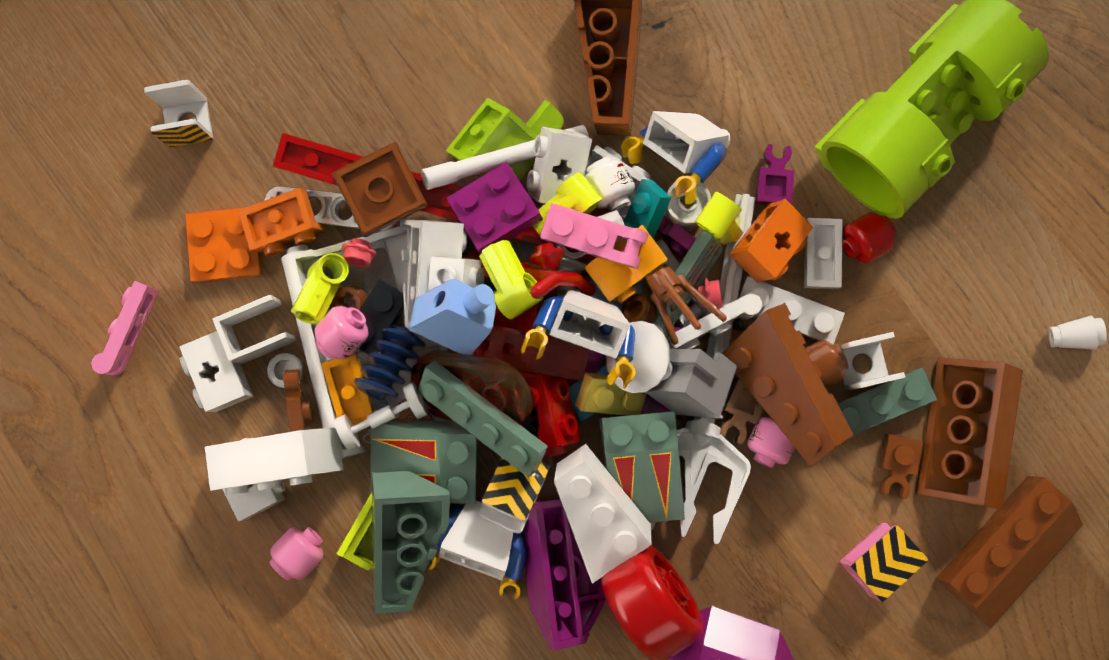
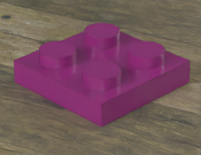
(494, 207)

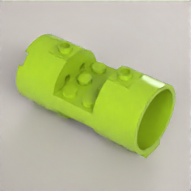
(960, 71)

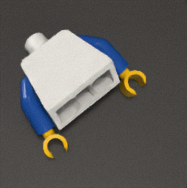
(685, 142)
(589, 325)
(482, 546)

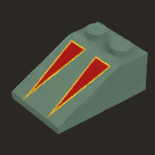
(431, 450)
(646, 462)

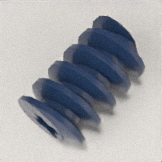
(388, 363)

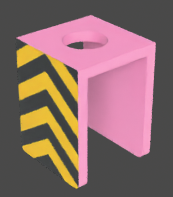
(883, 561)

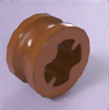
(358, 295)

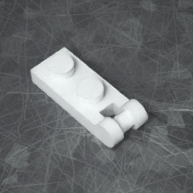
(743, 308)

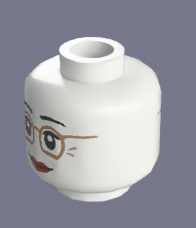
(611, 182)

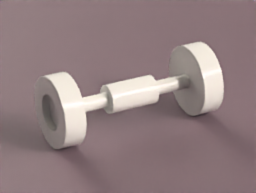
(348, 432)

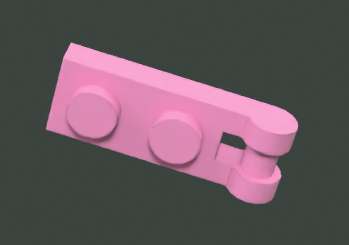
(592, 235)
(125, 330)

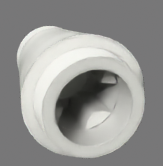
(1079, 334)

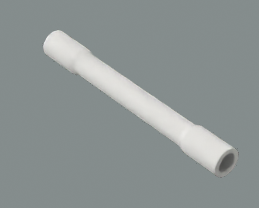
(453, 171)

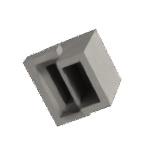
(696, 383)

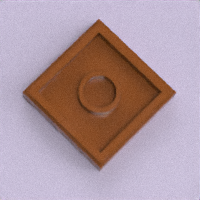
(379, 189)

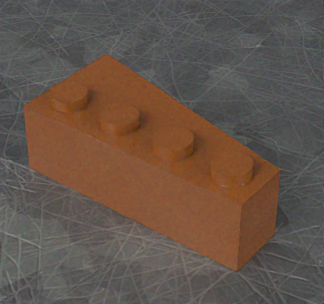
(610, 57)
(789, 385)

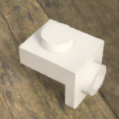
(464, 270)

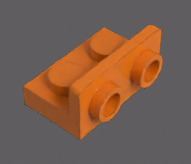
(280, 222)

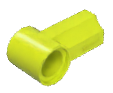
(574, 194)
(721, 219)
(509, 279)
(319, 289)

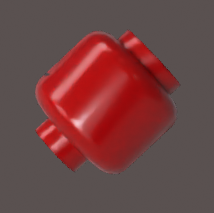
(869, 237)

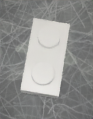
(823, 254)

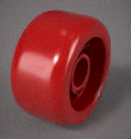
(653, 605)

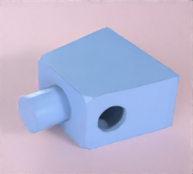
(455, 315)

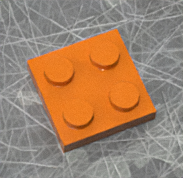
(219, 247)

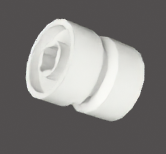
(685, 214)

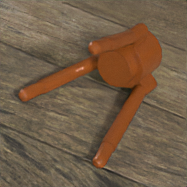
(669, 289)

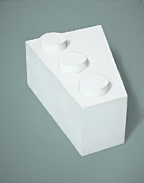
(425, 241)
(272, 459)
(600, 513)

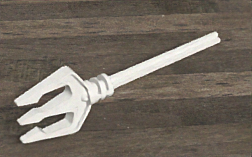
(701, 439)

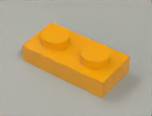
(344, 395)

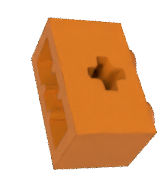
(772, 241)

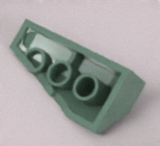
(407, 525)

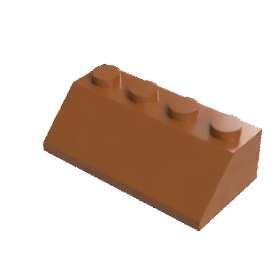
(970, 431)
(1011, 549)

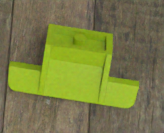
(498, 128)

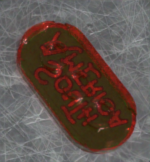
(489, 377)

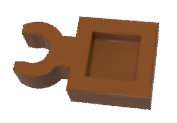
(298, 410)
(900, 457)

